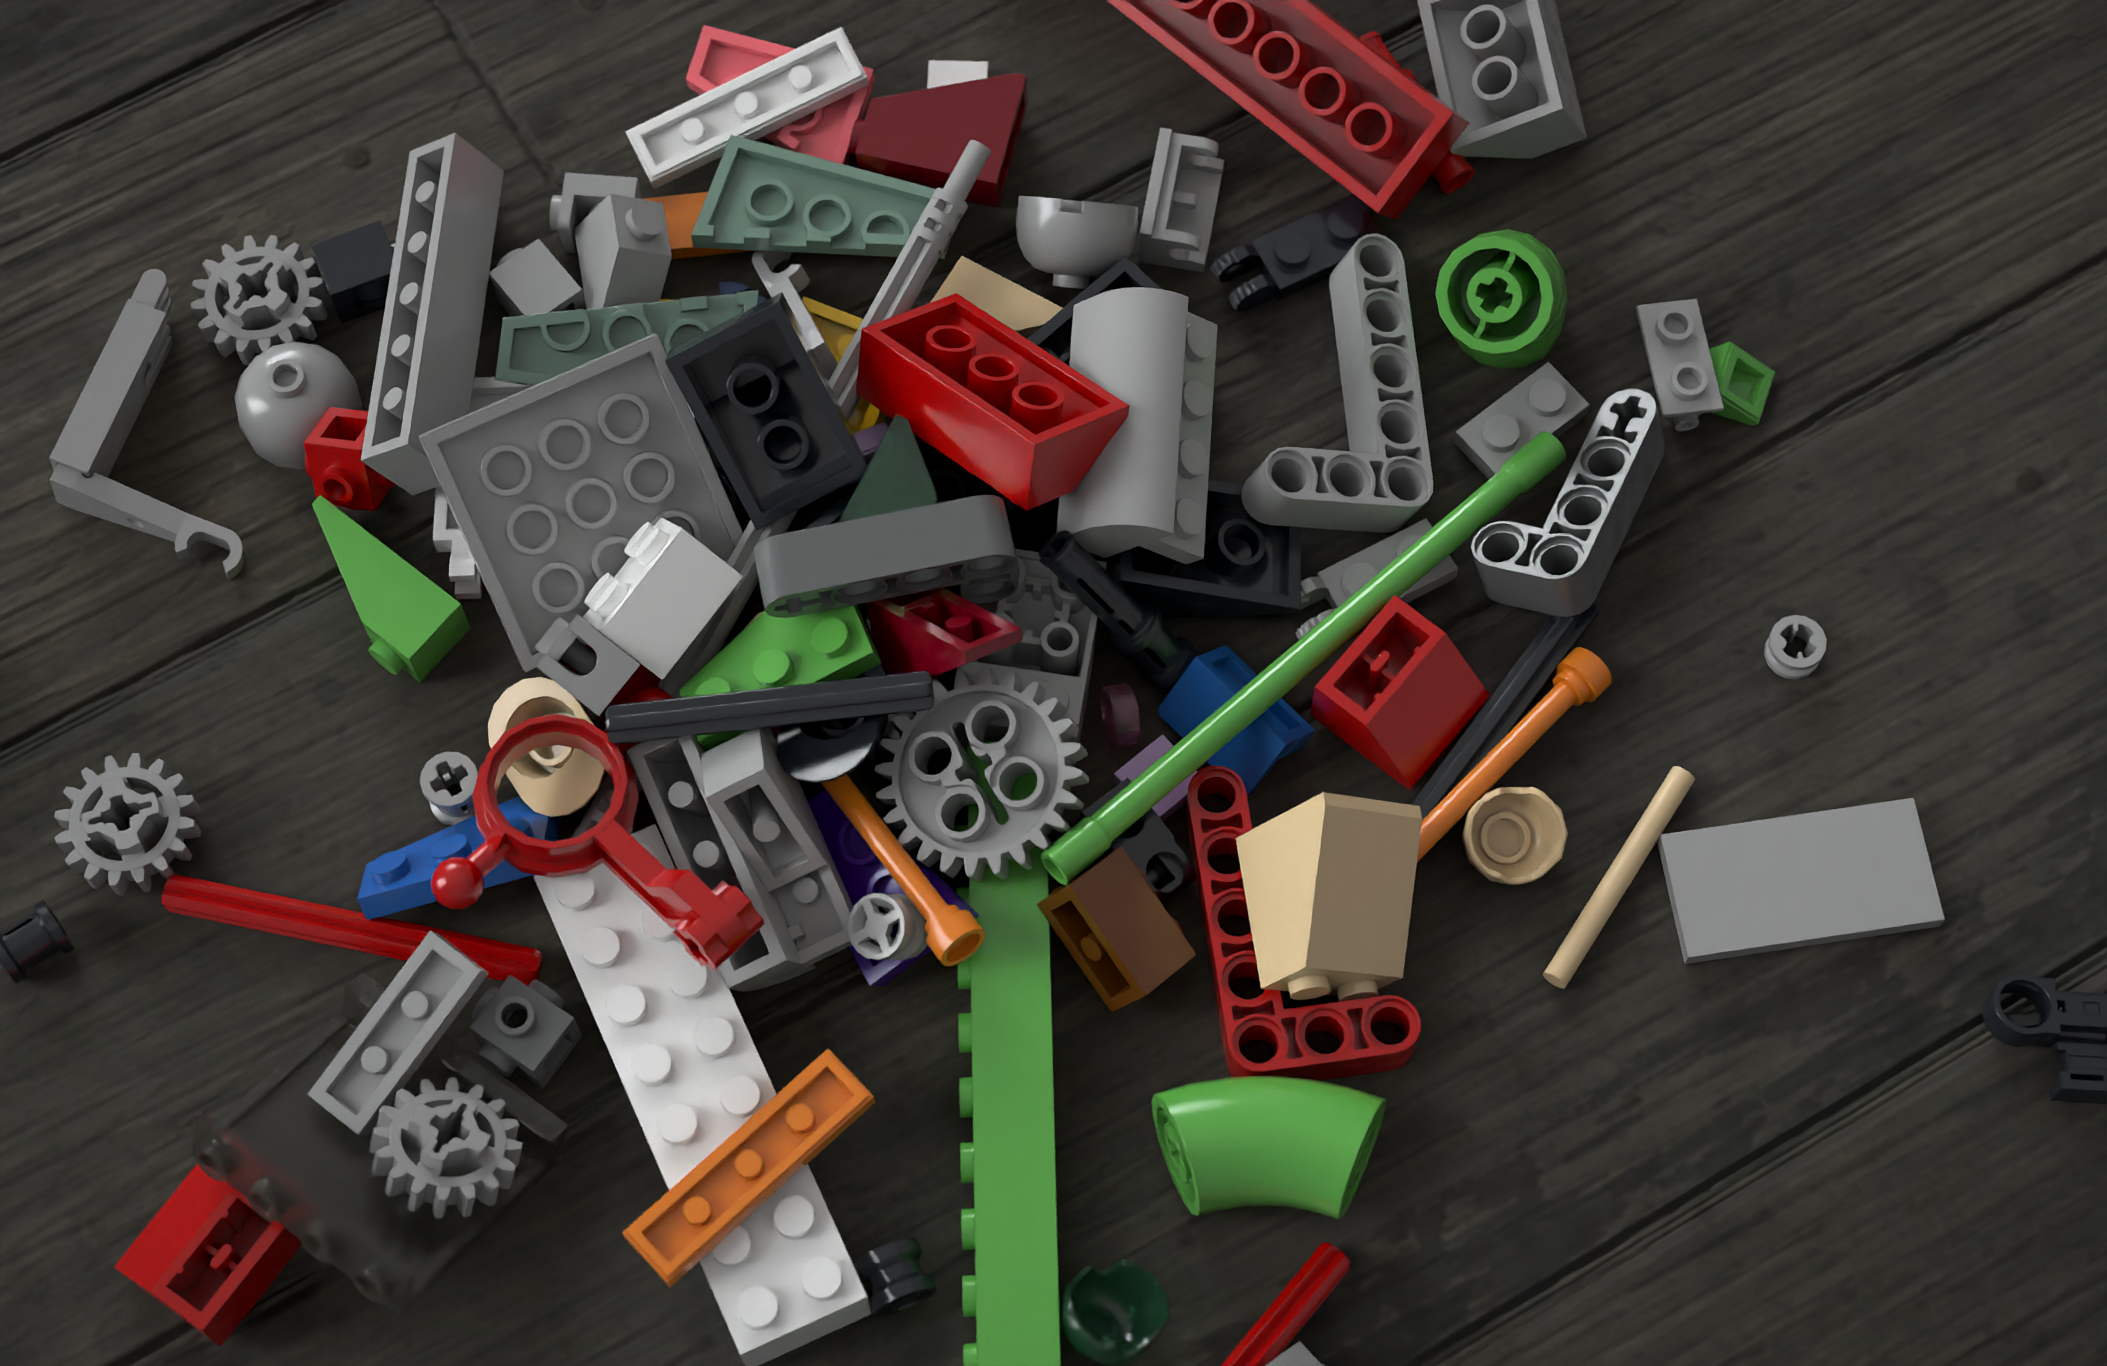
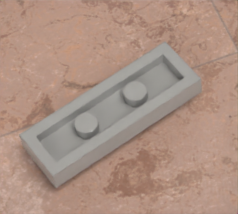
(398, 1033)

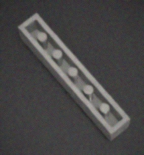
(432, 307)

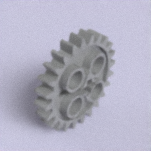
(1031, 745)

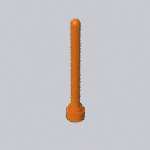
(1578, 680)
(950, 931)

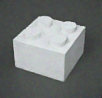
(660, 595)

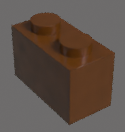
(1117, 929)

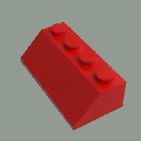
(988, 398)

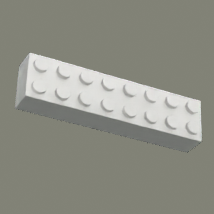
(692, 1086)

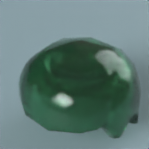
(1113, 1313)

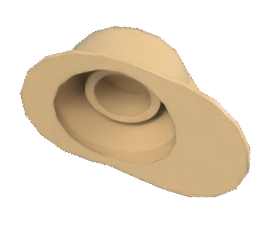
(549, 778)

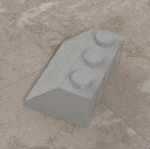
(1504, 74)

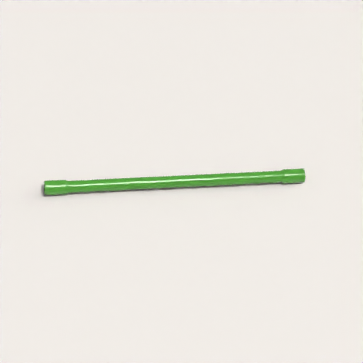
(1095, 833)

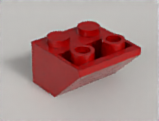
(1399, 693)
(208, 1255)

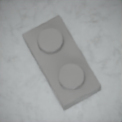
(1535, 405)

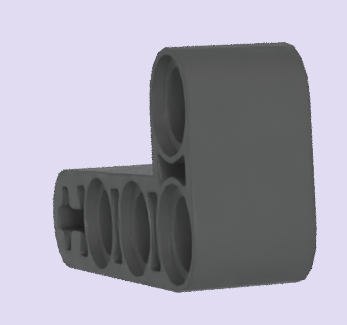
(891, 557)
(1568, 559)

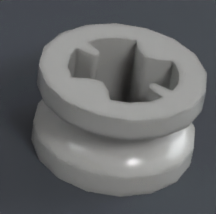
(1790, 627)

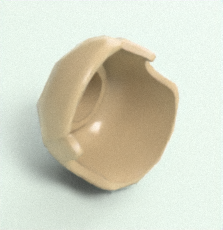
(1514, 835)

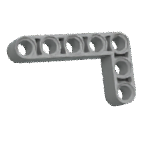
(1379, 402)

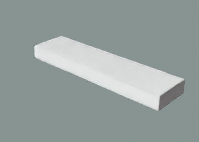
(748, 107)

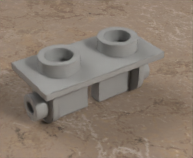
(1679, 361)

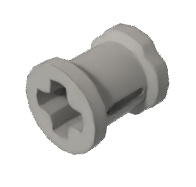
(434, 786)

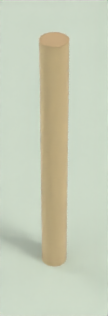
(1618, 877)

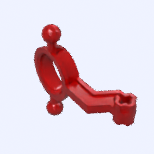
(704, 920)

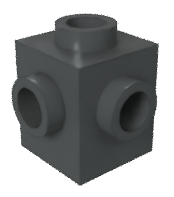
(524, 1030)

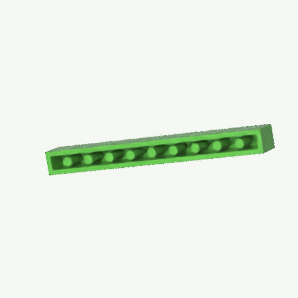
(1011, 1112)

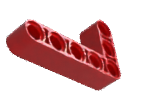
(1235, 958)

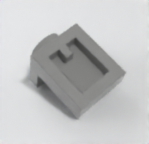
(580, 197)

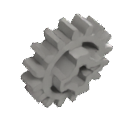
(259, 298)
(100, 824)
(445, 1147)

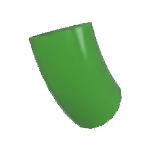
(1503, 298)
(1267, 1142)

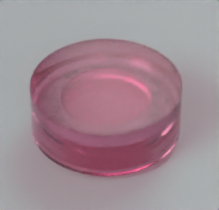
(1120, 715)

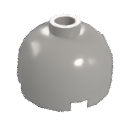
(1074, 237)
(286, 397)

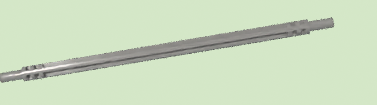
(894, 298)

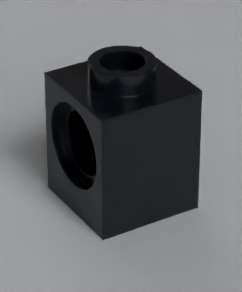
(356, 269)

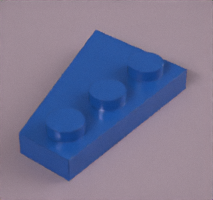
(404, 876)

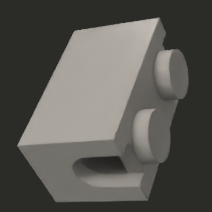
(597, 674)

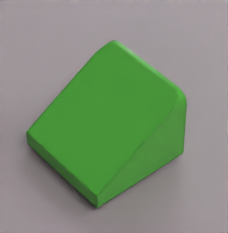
(1741, 383)

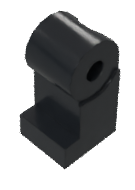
(1151, 848)

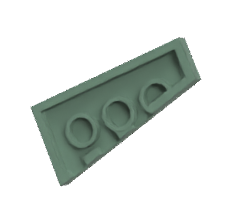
(805, 205)
(554, 342)

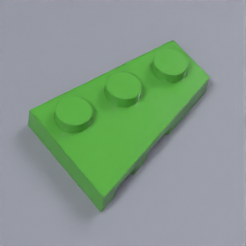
(786, 653)

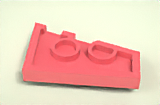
(821, 134)

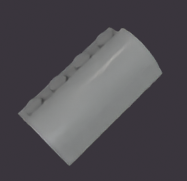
(1155, 468)
(800, 919)

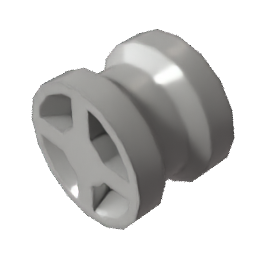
(873, 921)

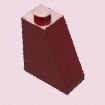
(926, 131)

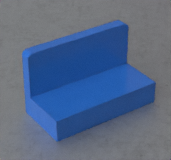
(1256, 749)

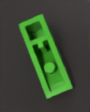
(400, 608)

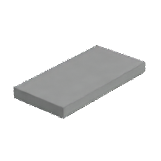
(1799, 880)

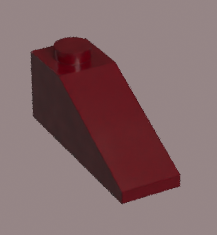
(935, 632)

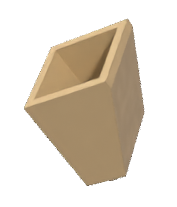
(1331, 895)

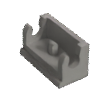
(1180, 202)

